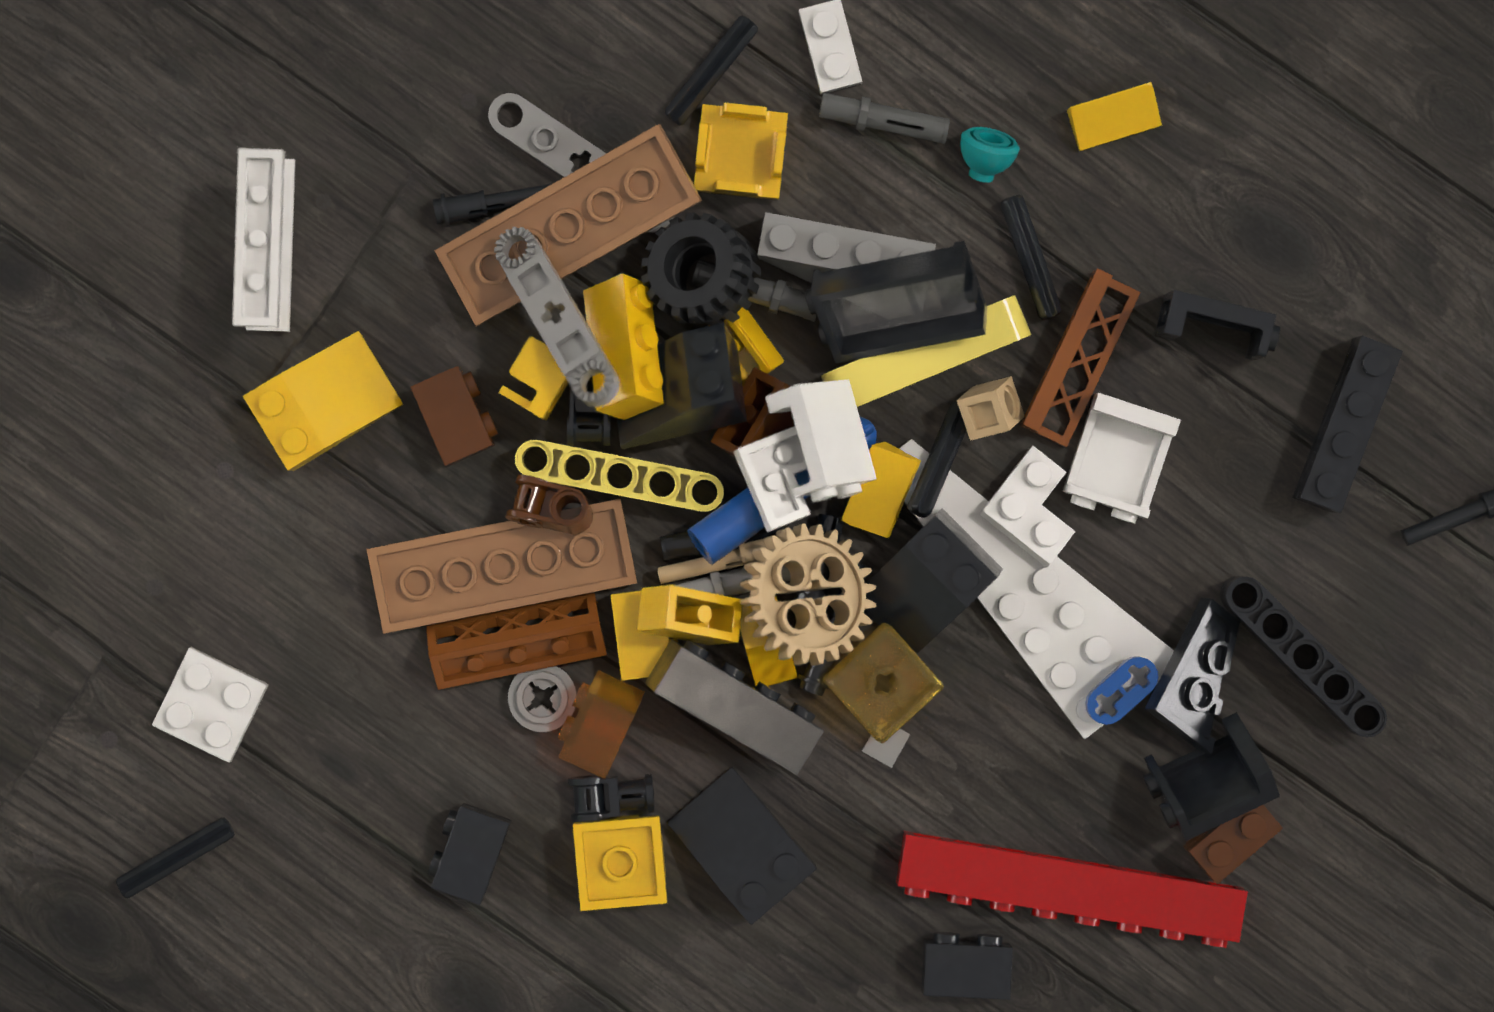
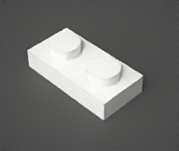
(830, 46)

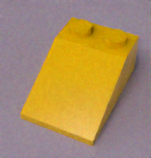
(323, 401)

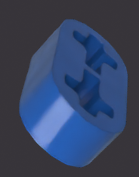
(1114, 682)

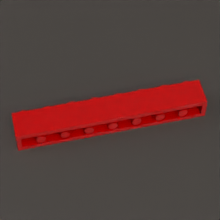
(1071, 887)

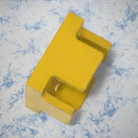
(740, 151)
(540, 371)
(620, 862)

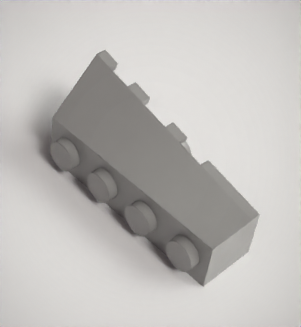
(808, 245)

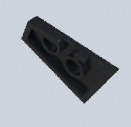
(1192, 679)

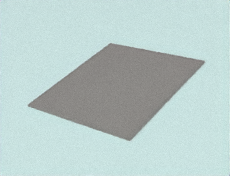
(888, 751)

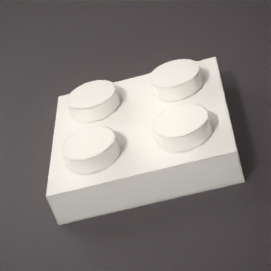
(210, 704)

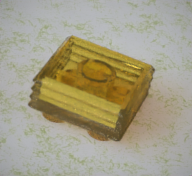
(911, 682)

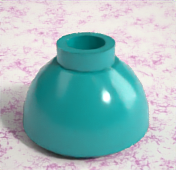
(987, 152)

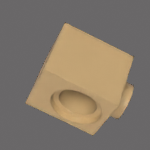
(990, 408)

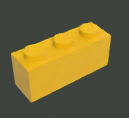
(625, 329)

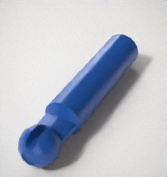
(740, 519)

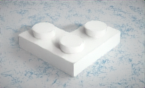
(770, 473)
(1019, 511)

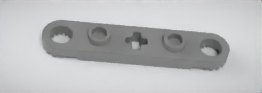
(545, 138)
(570, 339)

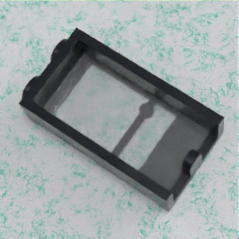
(898, 303)

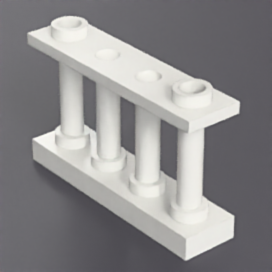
(264, 240)

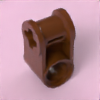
(541, 503)

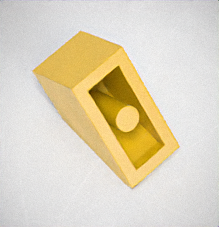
(764, 664)

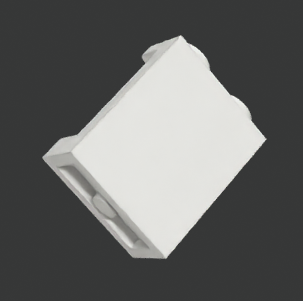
(828, 436)
(1119, 457)

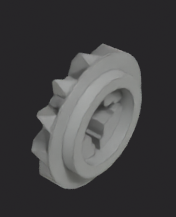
(541, 718)

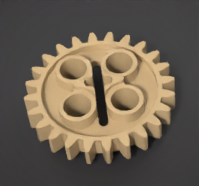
(813, 634)

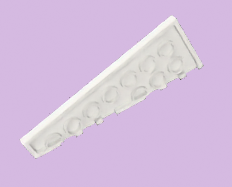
(1050, 613)

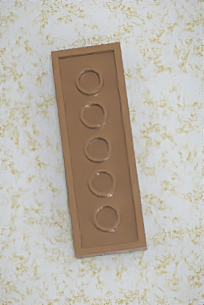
(574, 220)
(498, 568)

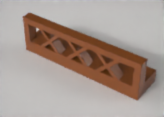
(1066, 350)
(516, 645)

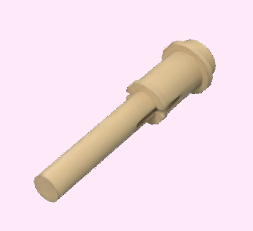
(700, 566)

